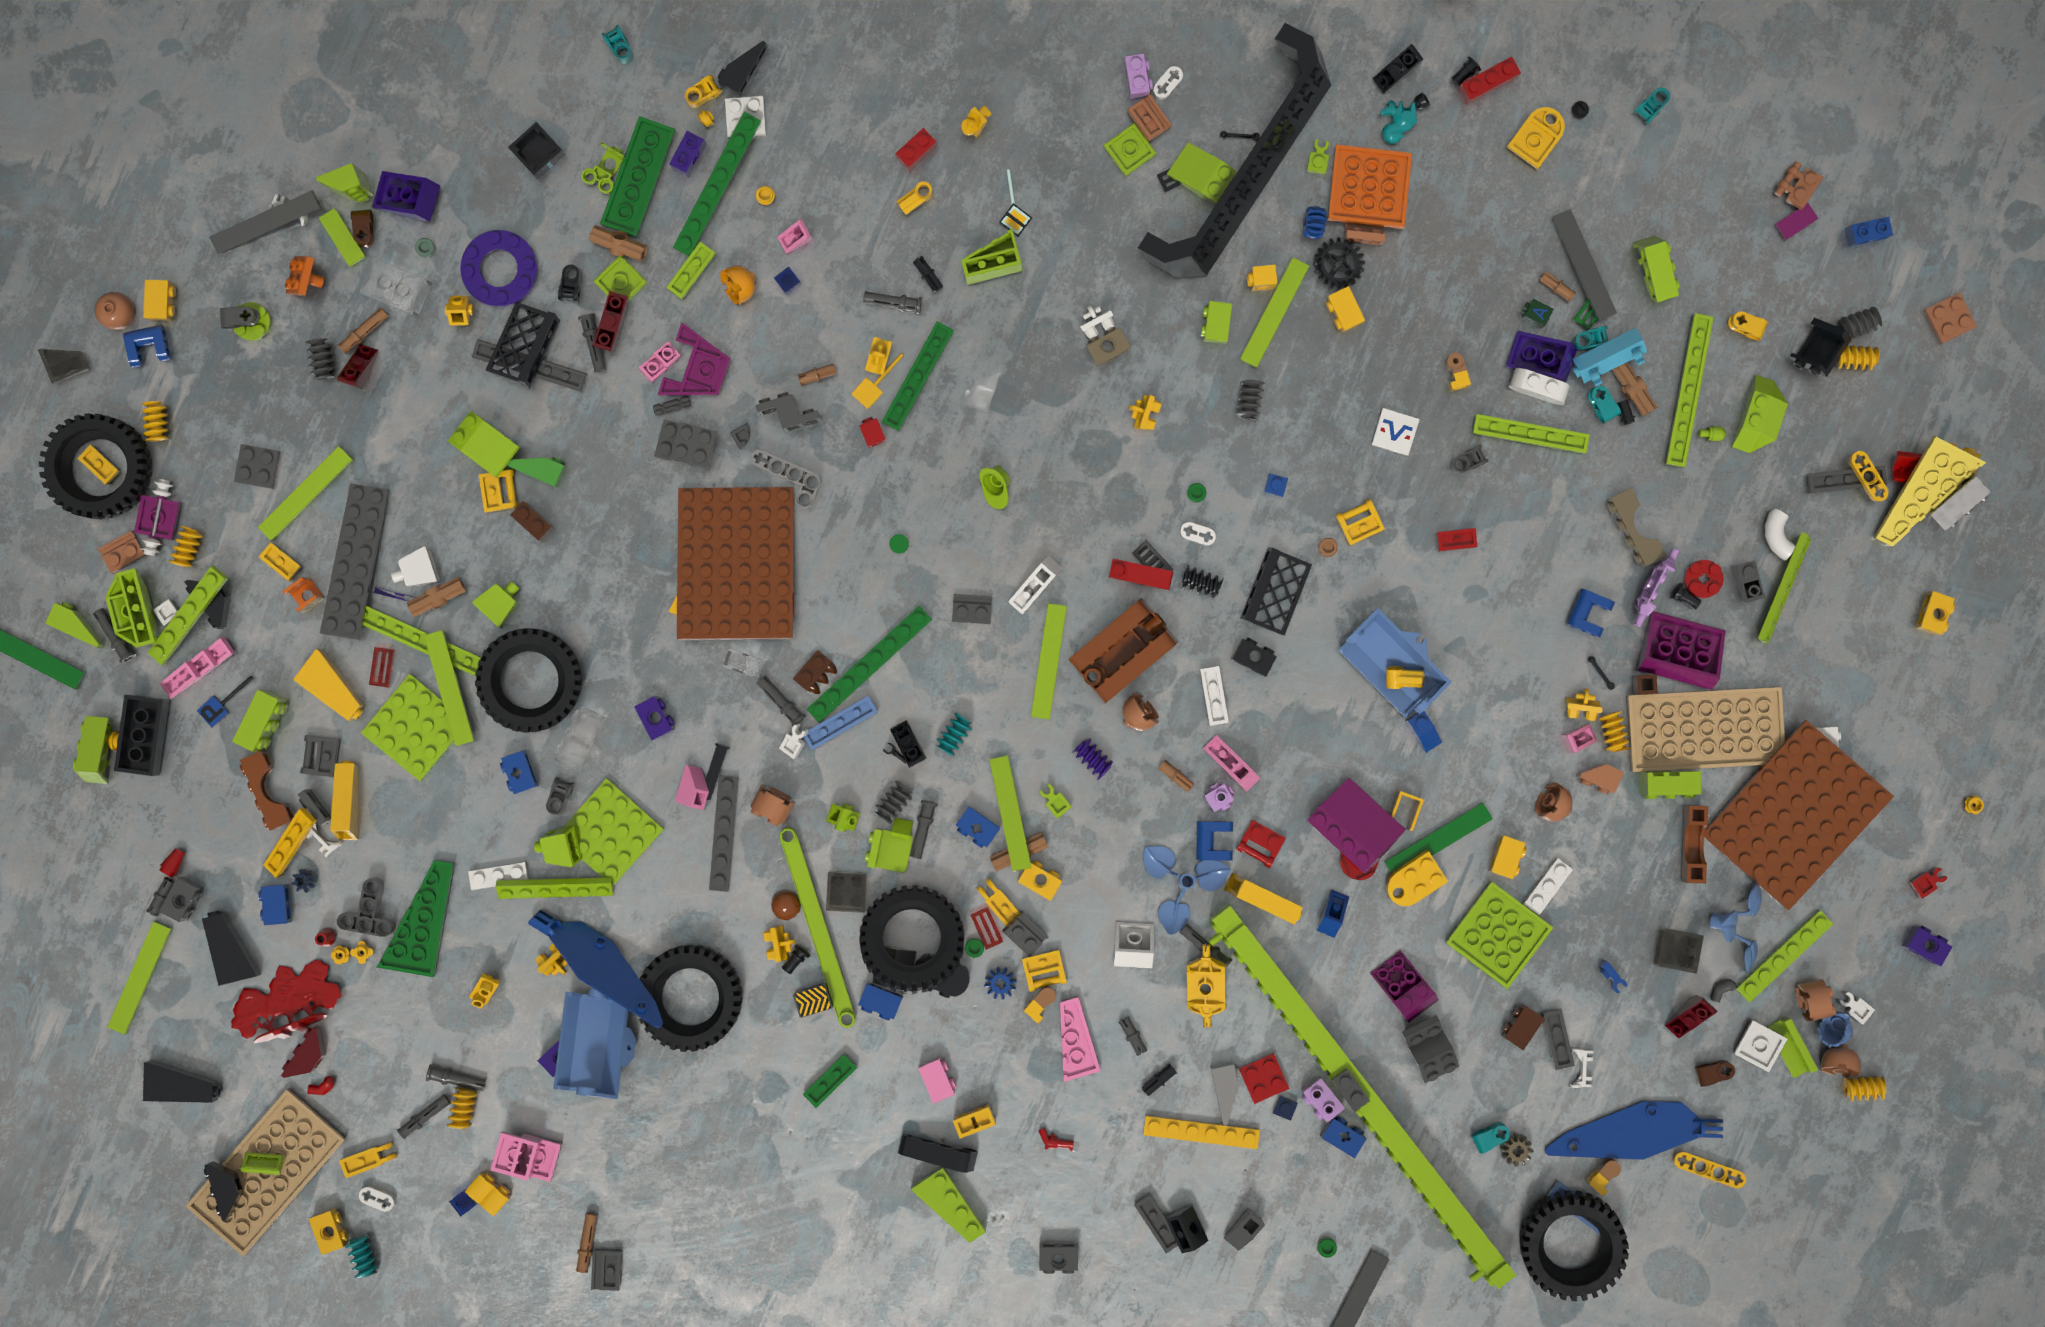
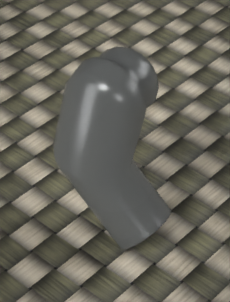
(1722, 987)

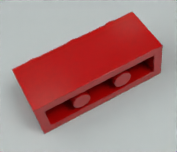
(1489, 80)

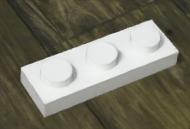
(1214, 695)
(487, 877)
(1547, 886)

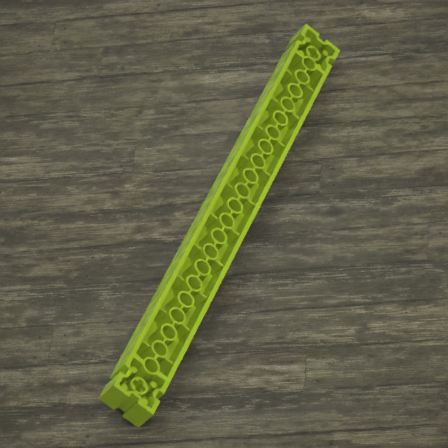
(1377, 1116)

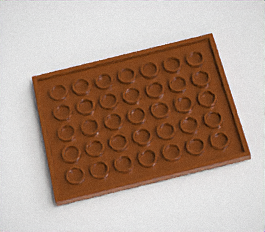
(735, 563)
(1797, 814)

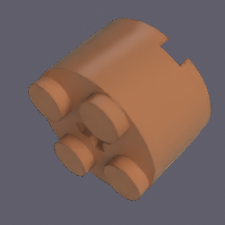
(772, 805)
(1815, 1000)

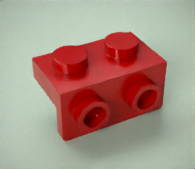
(1904, 465)

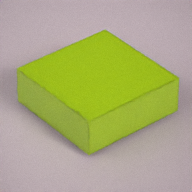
(901, 828)

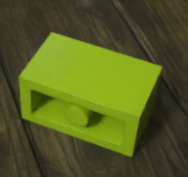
(1217, 322)

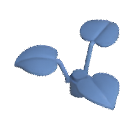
(1210, 873)
(1728, 924)

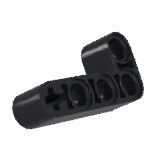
(938, 1154)

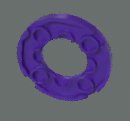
(526, 268)

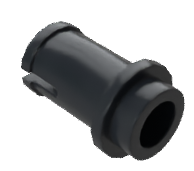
(1626, 413)

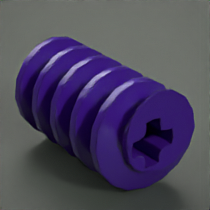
(1093, 758)

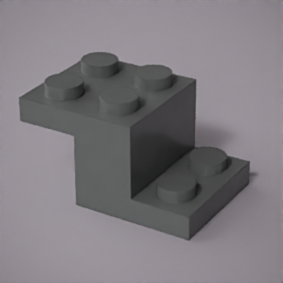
(788, 412)
(685, 444)
(1430, 1049)

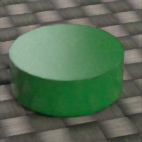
(1196, 492)
(899, 543)
(974, 947)
(1326, 1247)

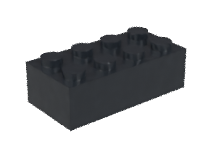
(141, 735)

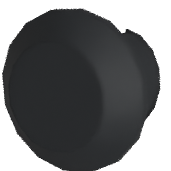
(1580, 109)

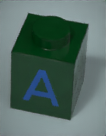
(1536, 313)

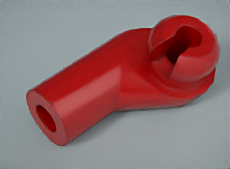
(322, 1089)

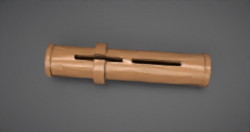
(363, 330)
(586, 1243)

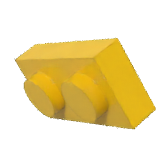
(98, 464)
(280, 561)

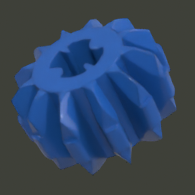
(1314, 222)
(996, 988)

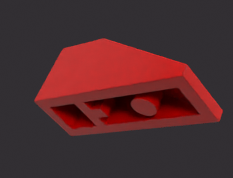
(1141, 574)

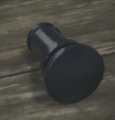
(1467, 70)
(1683, 595)
(795, 959)

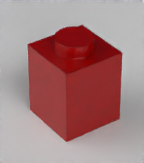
(872, 432)

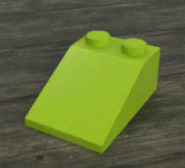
(1202, 173)
(483, 444)

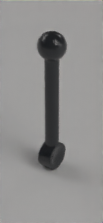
(1255, 136)
(1610, 685)

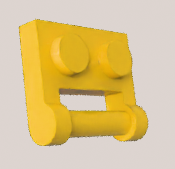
(492, 492)
(1363, 528)
(1043, 964)

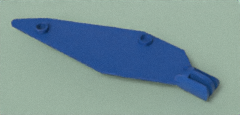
(599, 965)
(1635, 1132)

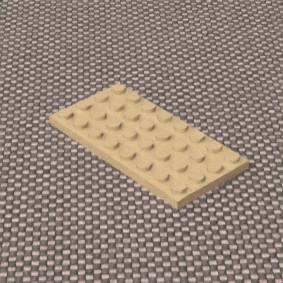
(1705, 729)
(286, 1130)

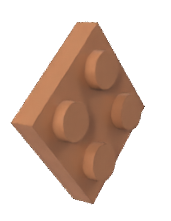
(1950, 318)

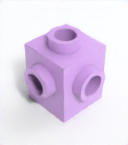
(1211, 797)

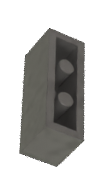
(1960, 502)

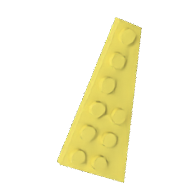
(1930, 483)

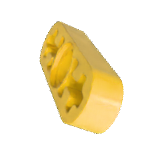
(1876, 477)

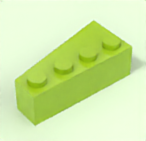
(948, 1201)

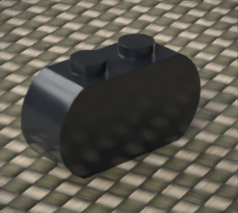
(955, 984)

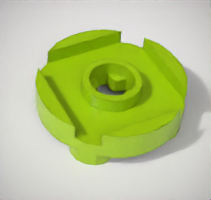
(260, 329)

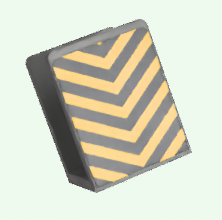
(813, 1000)

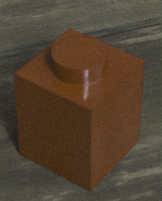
(1645, 684)

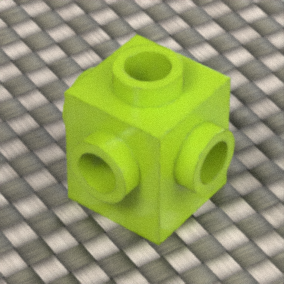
(845, 820)

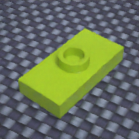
(262, 1163)

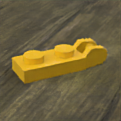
(999, 903)
(365, 1160)

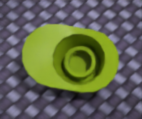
(995, 485)

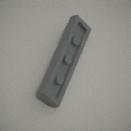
(1841, 480)

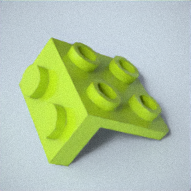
(888, 851)

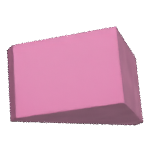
(795, 237)
(1579, 738)

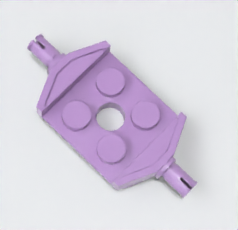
(1649, 591)

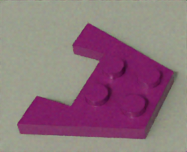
(704, 370)

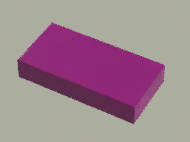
(1796, 221)

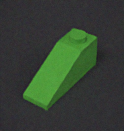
(541, 468)

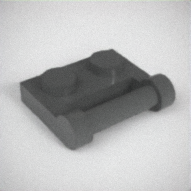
(326, 756)

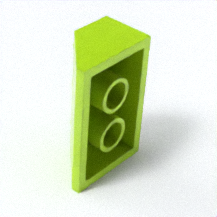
(347, 182)

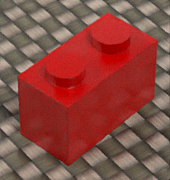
(916, 149)

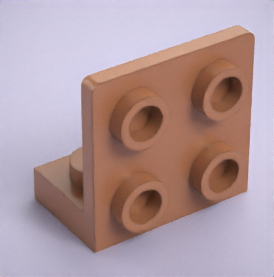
(1364, 234)

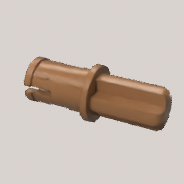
(1557, 286)
(817, 374)
(1176, 775)

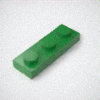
(830, 1080)

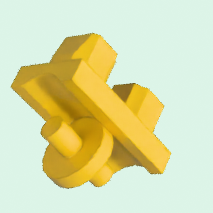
(975, 121)
(878, 356)
(1142, 411)
(1584, 702)
(781, 943)
(553, 964)
(483, 990)

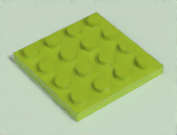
(411, 728)
(612, 831)
(1499, 935)

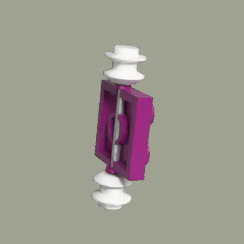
(157, 517)

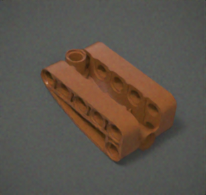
(1124, 650)

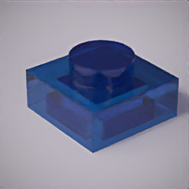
(787, 280)
(462, 1203)

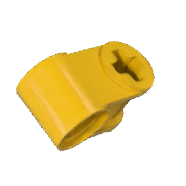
(703, 91)
(1750, 326)

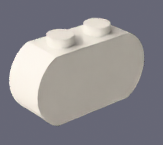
(1539, 386)

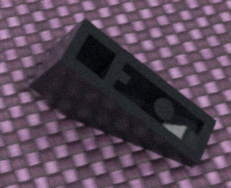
(739, 71)

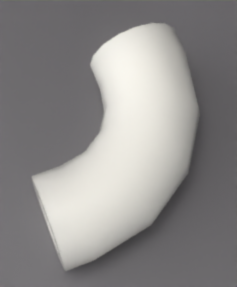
(1775, 534)

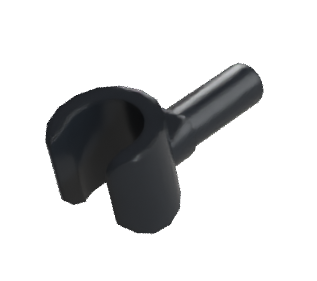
(895, 753)

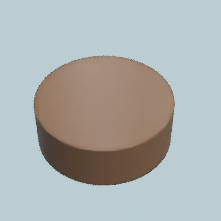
(1327, 547)

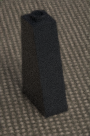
(228, 952)
(174, 1084)

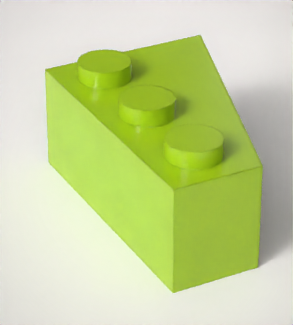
(993, 260)
(1658, 268)
(93, 749)
(1670, 784)

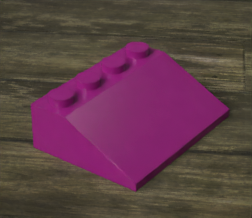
(1682, 650)
(1356, 825)

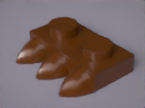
(814, 671)

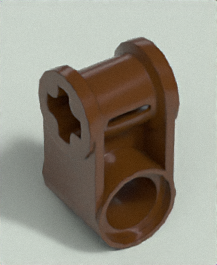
(362, 224)
(1711, 1072)

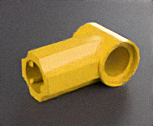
(914, 199)
(1398, 677)

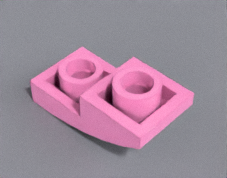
(659, 362)

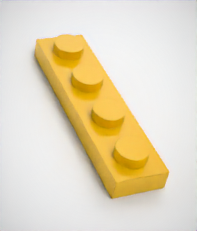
(289, 842)

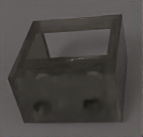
(846, 891)
(1678, 950)

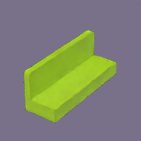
(1794, 1051)

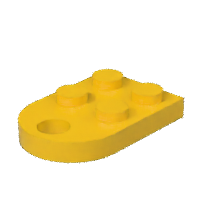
(1537, 137)
(1416, 878)

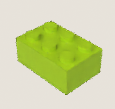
(260, 720)

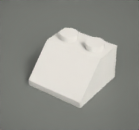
(1134, 945)

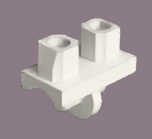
(1089, 327)

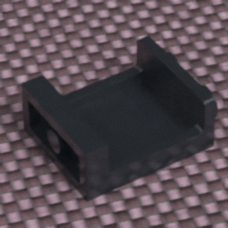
(1822, 348)

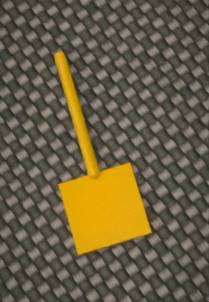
(867, 391)

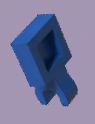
(1609, 972)

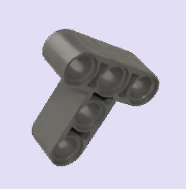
(371, 915)

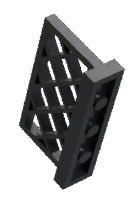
(538, 346)
(1260, 589)

